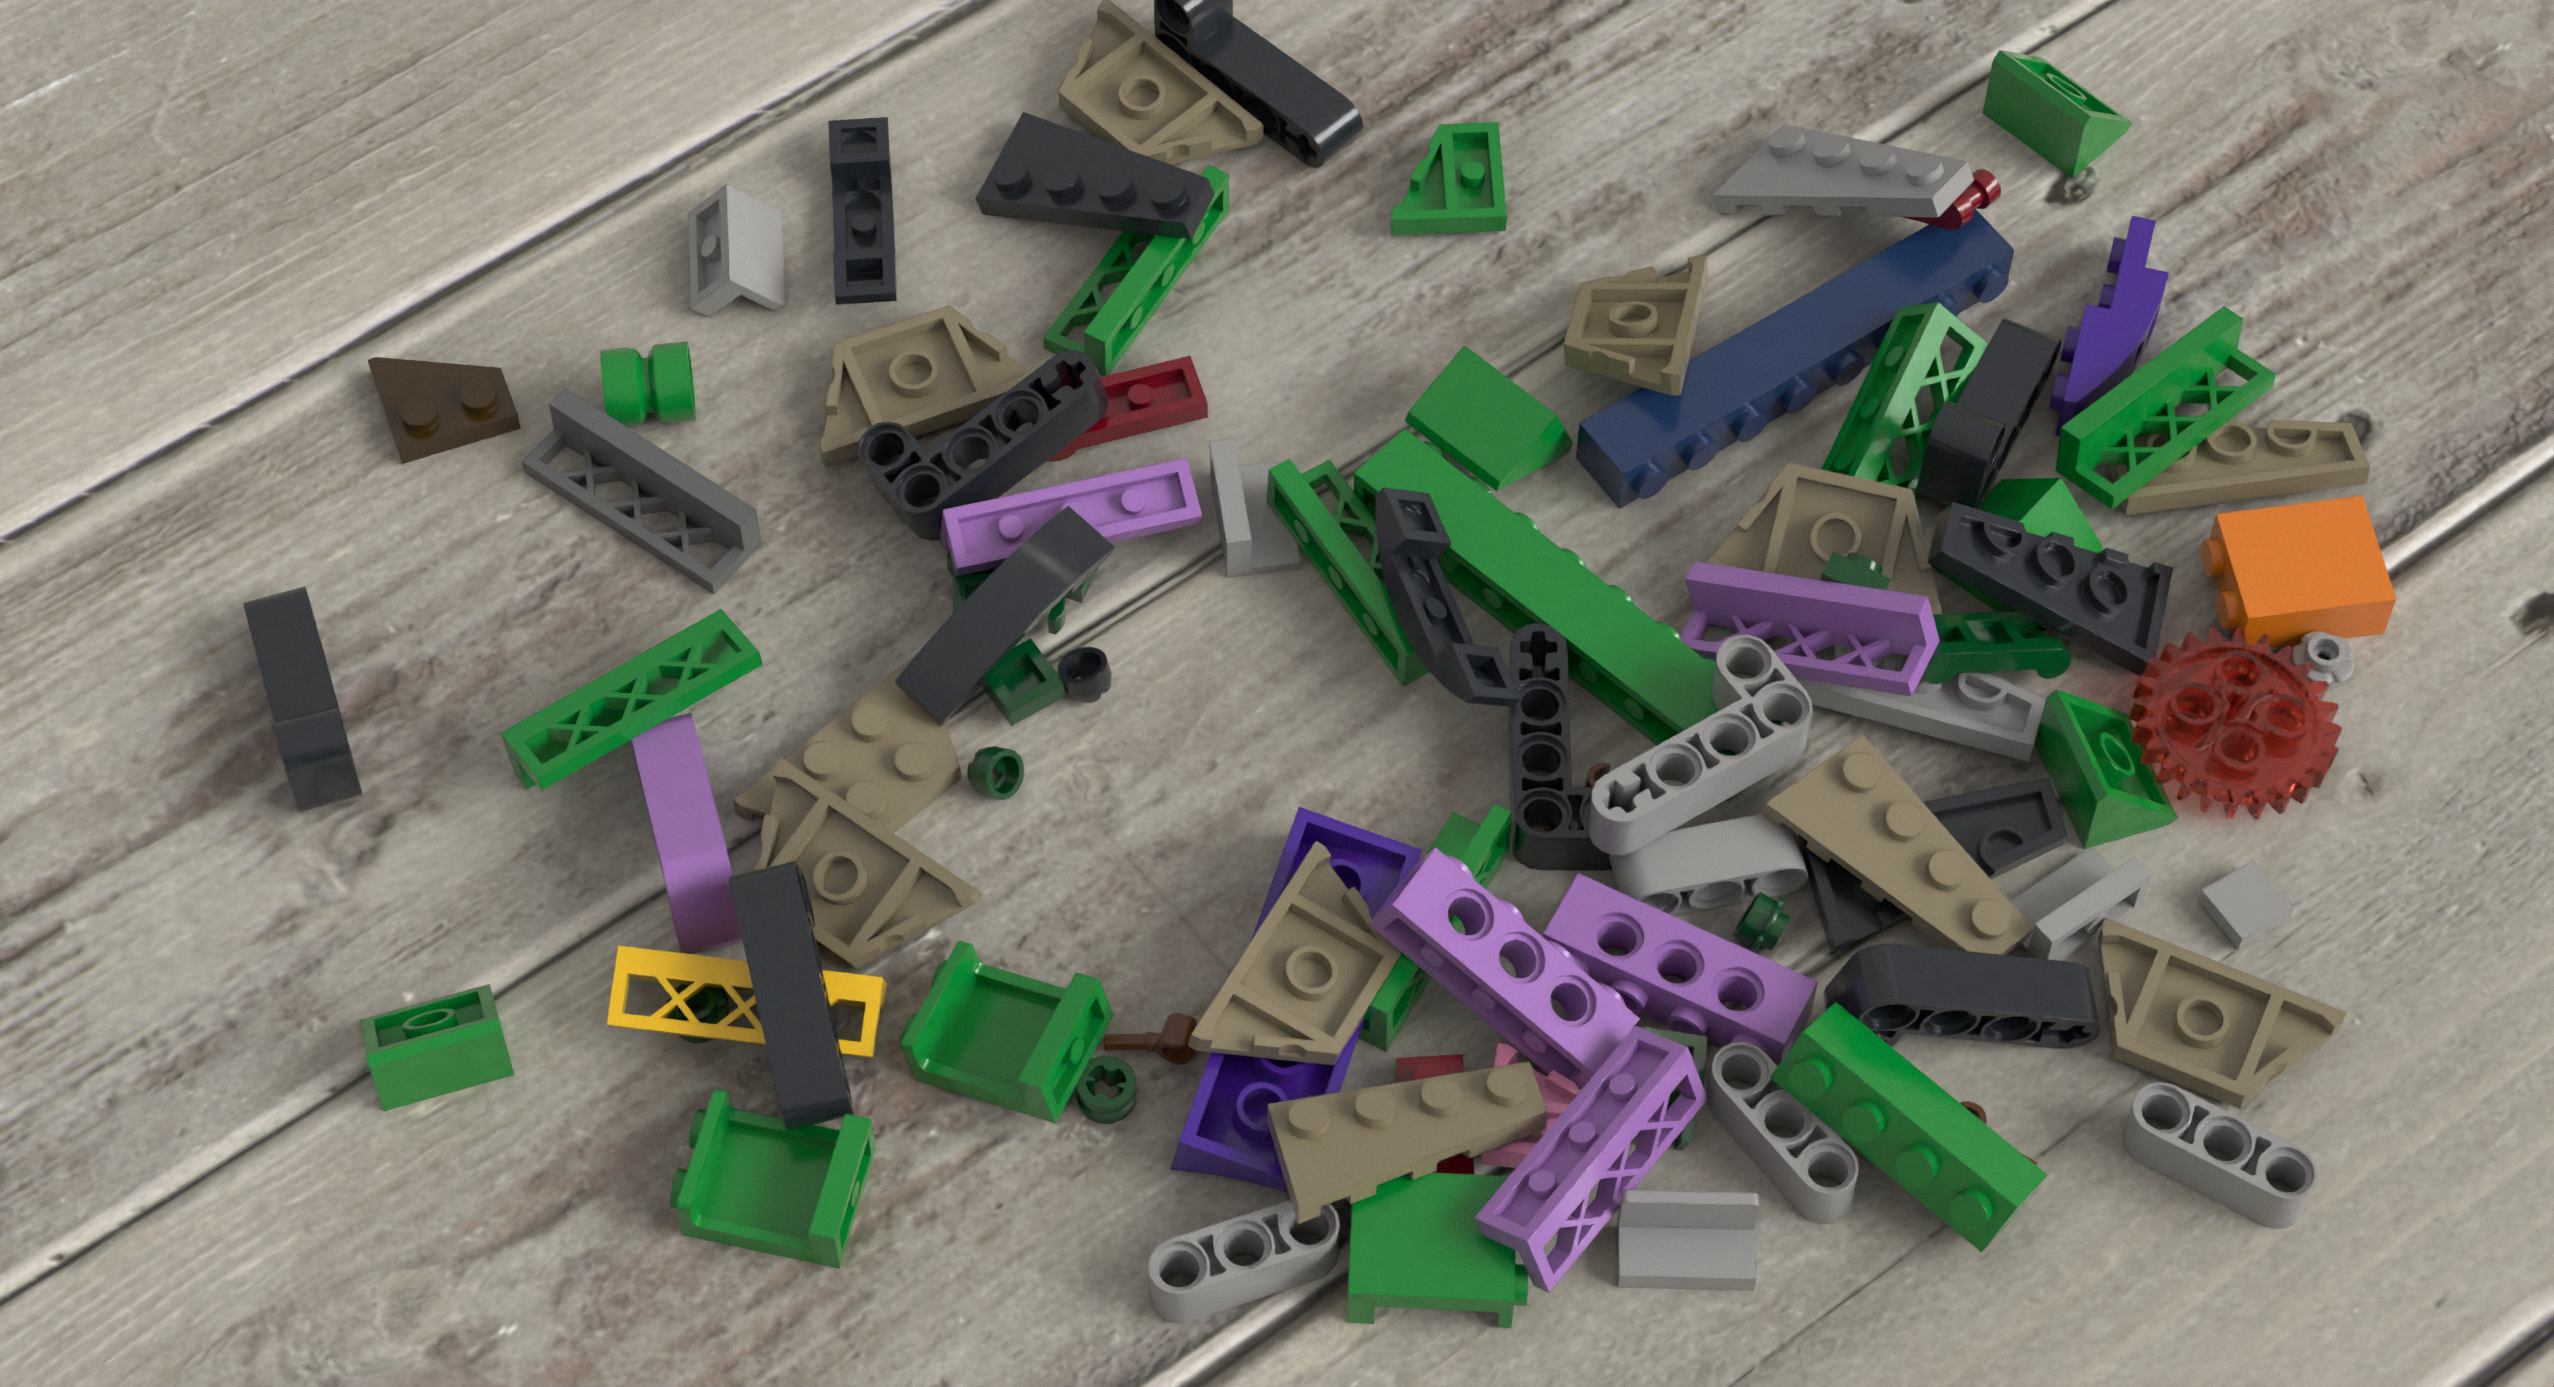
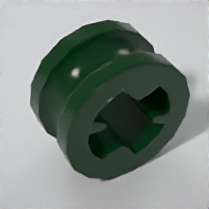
(1100, 1106)

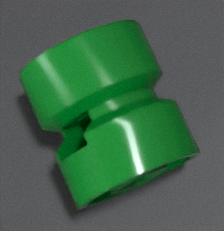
(649, 384)

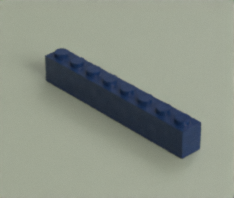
(1787, 359)

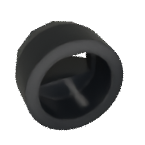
(1093, 669)

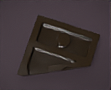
(441, 404)

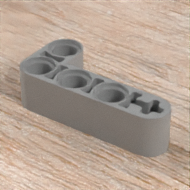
(1634, 804)

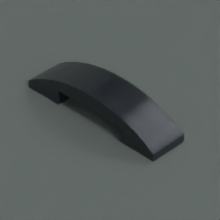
(862, 211)
(1408, 545)
(1002, 613)

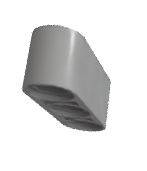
(1712, 866)
(1784, 1161)
(2235, 1183)
(1223, 1284)

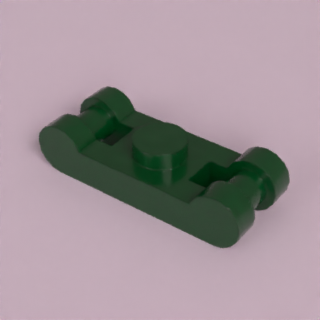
(1994, 644)

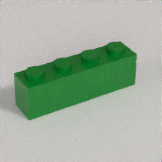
(1908, 1126)

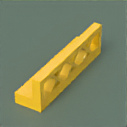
(733, 977)

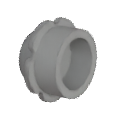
(2338, 650)

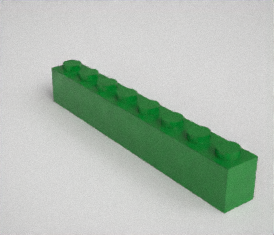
(1526, 579)

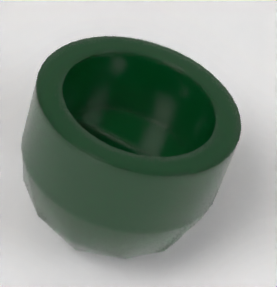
(1004, 763)

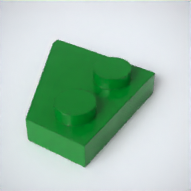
(1456, 184)

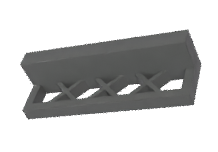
(656, 475)

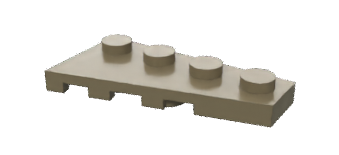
(2251, 464)
(1884, 835)
(1371, 1135)

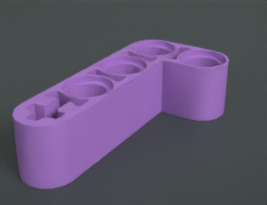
(687, 835)

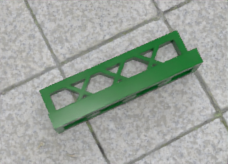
(1141, 289)
(1890, 391)
(2149, 394)
(1338, 560)
(629, 700)
(1483, 852)

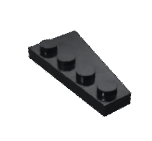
(1088, 182)
(2072, 590)
(1993, 825)

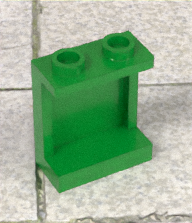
(1005, 1035)
(773, 1186)
(1424, 1250)

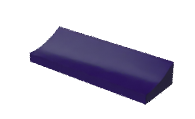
(1228, 1116)

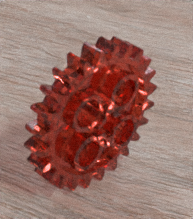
(2272, 761)

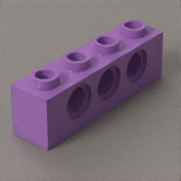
(1661, 945)
(1470, 968)

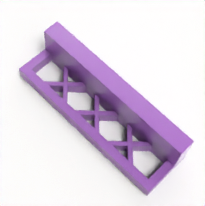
(1114, 504)
(1815, 618)
(1592, 1146)

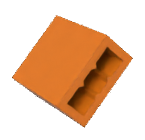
(2299, 571)

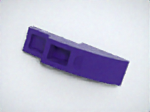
(2114, 331)

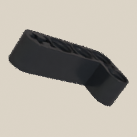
(1287, 98)
(1982, 427)
(986, 436)
(302, 699)
(1547, 748)
(791, 994)
(1967, 996)

